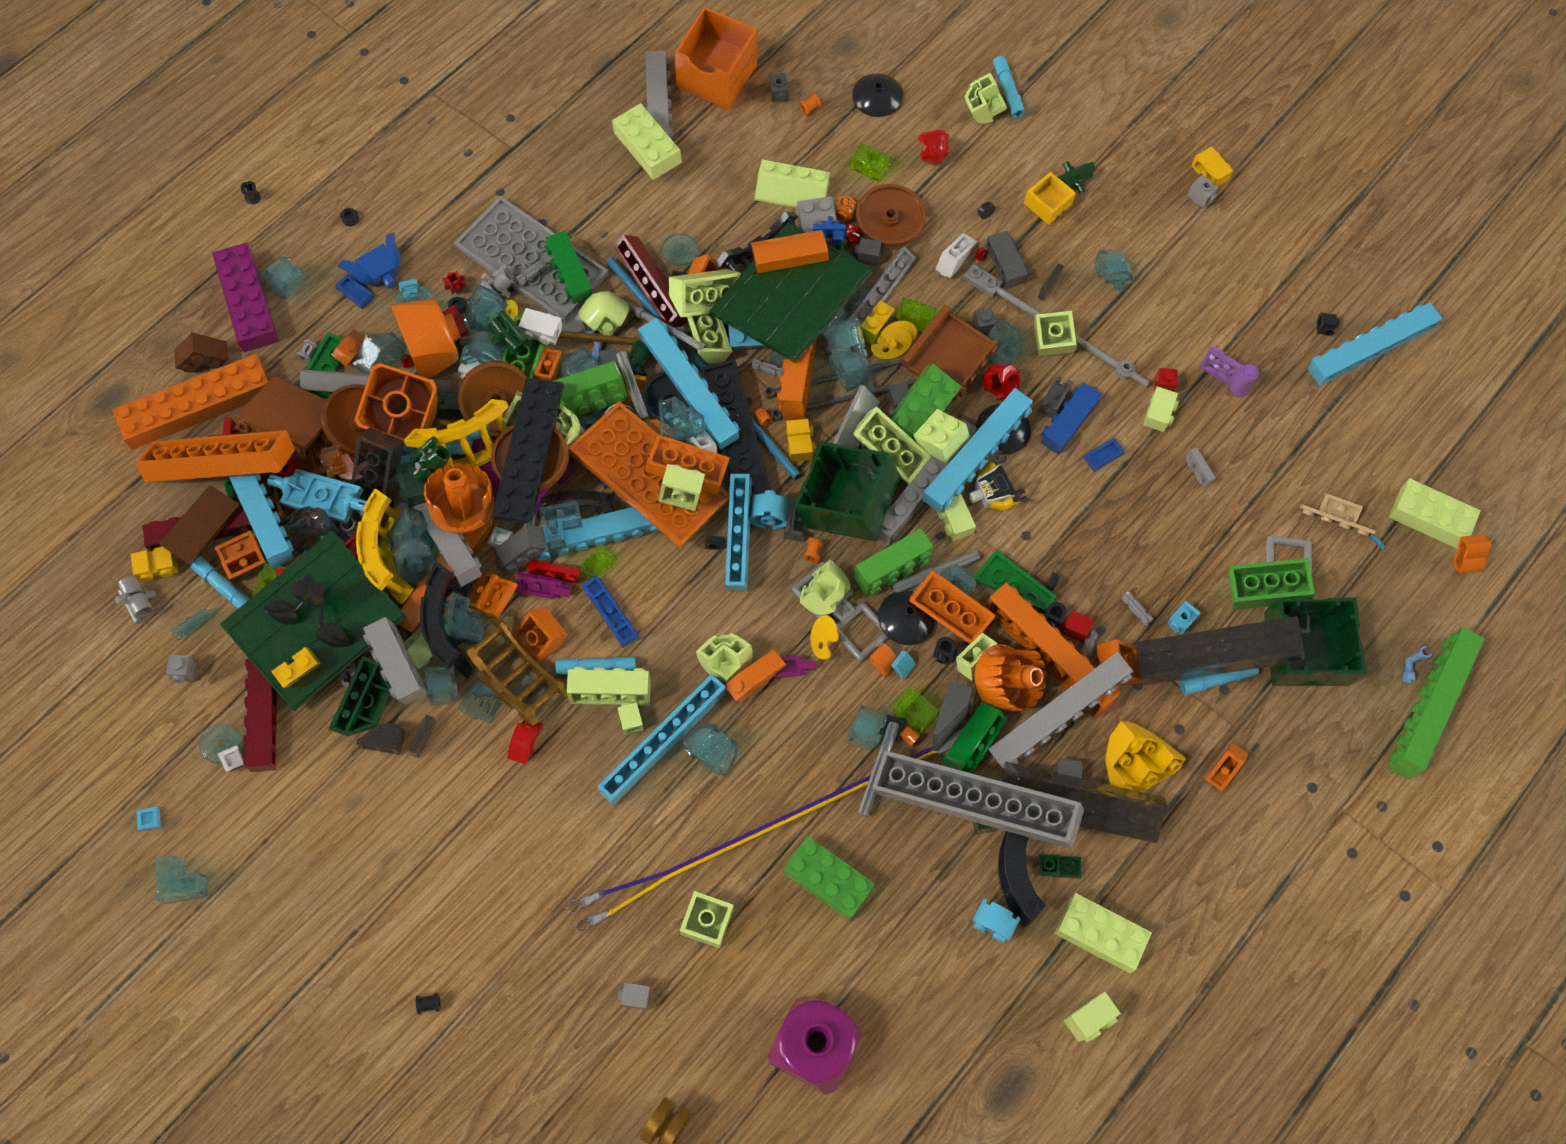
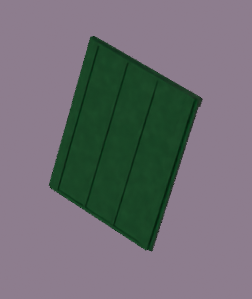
(791, 304)
(349, 602)

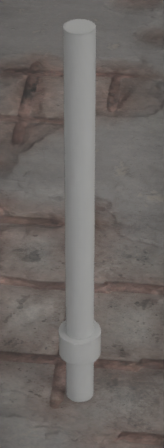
(642, 314)

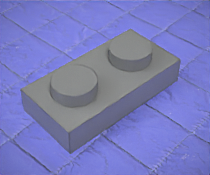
(1201, 469)

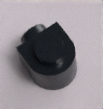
(1327, 323)
(1055, 614)
(944, 650)

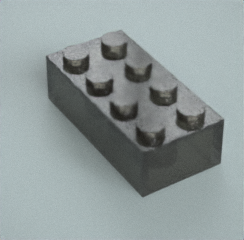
(376, 463)

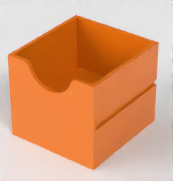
(716, 58)

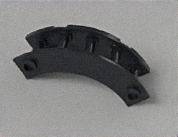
(736, 256)
(431, 611)
(1014, 879)

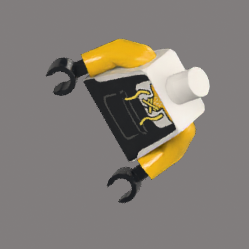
(994, 487)

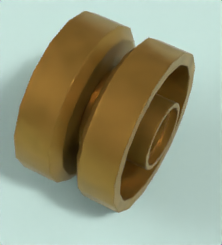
(664, 1125)

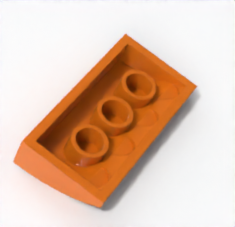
(790, 251)
(690, 457)
(951, 607)

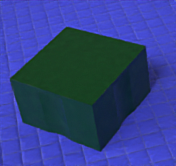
(847, 491)
(1331, 648)

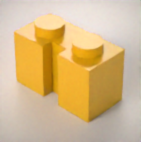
(1212, 166)
(877, 322)
(799, 440)
(154, 564)
(303, 663)

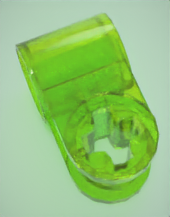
(600, 561)

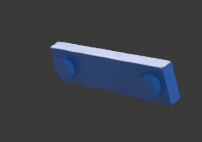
(610, 611)

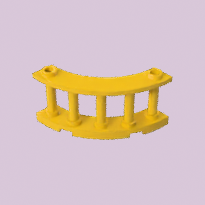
(459, 430)
(378, 560)

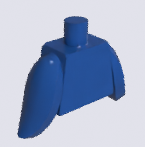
(376, 266)

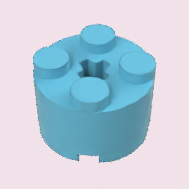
(769, 510)
(995, 920)

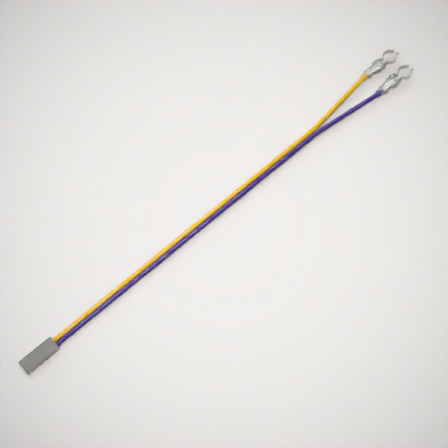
(588, 899)

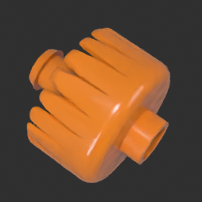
(459, 498)
(1010, 678)

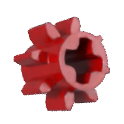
(852, 234)
(454, 282)
(291, 469)

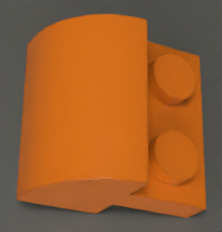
(240, 555)
(491, 595)

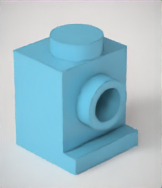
(1189, 614)

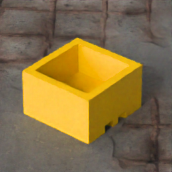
(1049, 198)

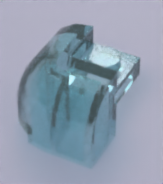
(1114, 268)
(482, 309)
(1009, 343)
(480, 348)
(577, 362)
(461, 620)
(711, 748)

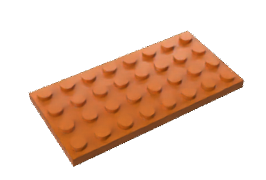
(618, 454)

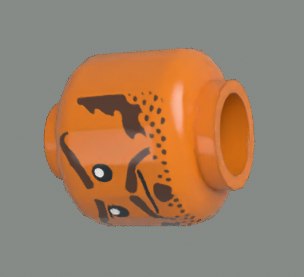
(845, 208)

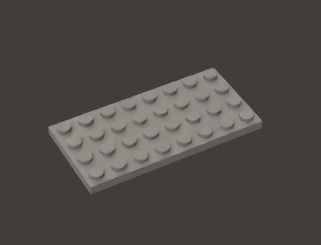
(516, 239)

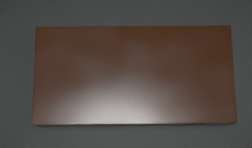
(200, 525)

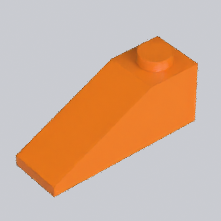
(754, 676)

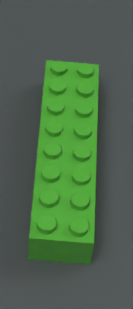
(1435, 703)

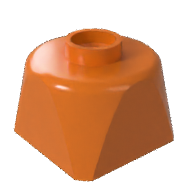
(428, 335)
(384, 390)

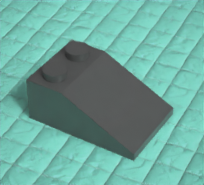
(954, 712)

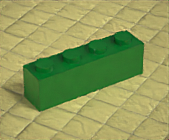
(569, 267)
(975, 739)

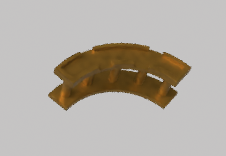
(499, 687)

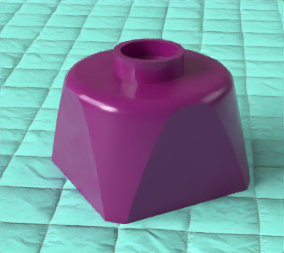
(815, 1068)

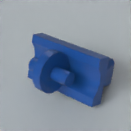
(833, 230)

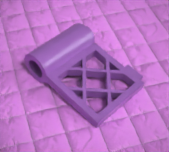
(1239, 379)

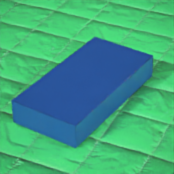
(354, 291)
(1103, 454)

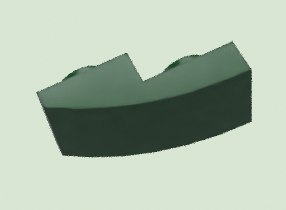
(1059, 866)

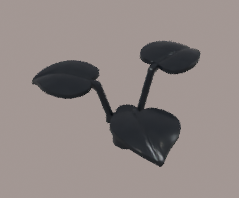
(313, 593)

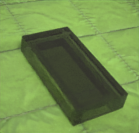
(1050, 282)
(422, 736)

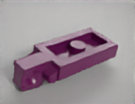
(542, 586)
(795, 667)

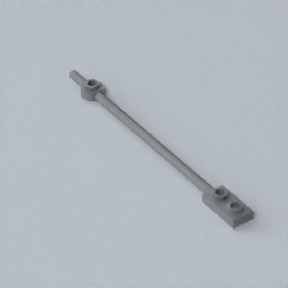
(991, 285)

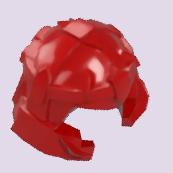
(935, 146)
(1001, 380)

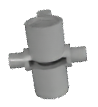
(499, 281)
(135, 598)

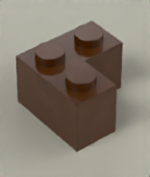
(199, 351)

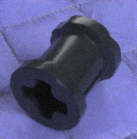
(251, 190)
(427, 1003)

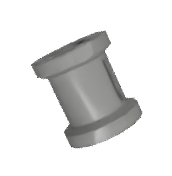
(307, 351)

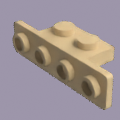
(1339, 510)

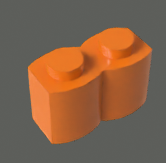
(1472, 553)

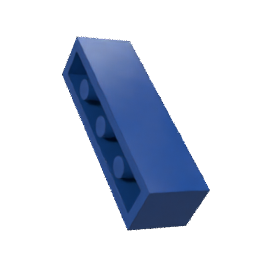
(1071, 418)

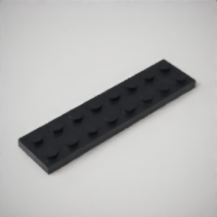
(528, 451)
(744, 452)

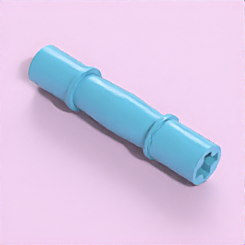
(1013, 99)
(219, 582)
(626, 663)
(1198, 684)

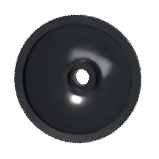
(877, 95)
(657, 390)
(1017, 438)
(901, 626)

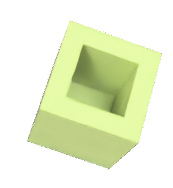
(630, 718)

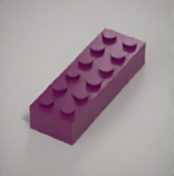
(245, 297)

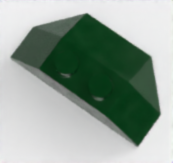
(363, 700)

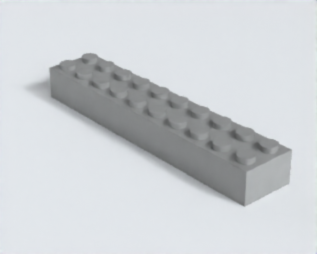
(979, 799)

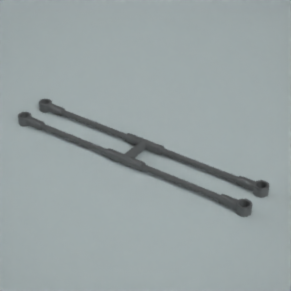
(869, 380)

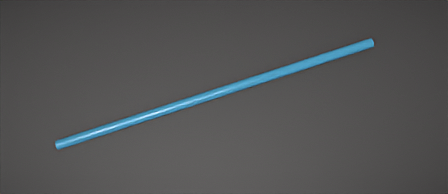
(699, 363)

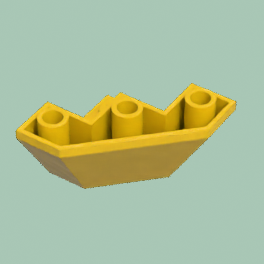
(1139, 758)

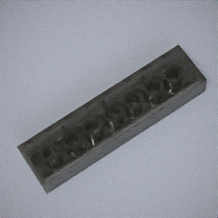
(1220, 651)
(1104, 805)

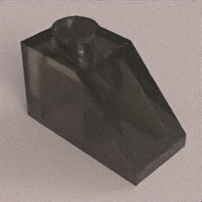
(383, 738)

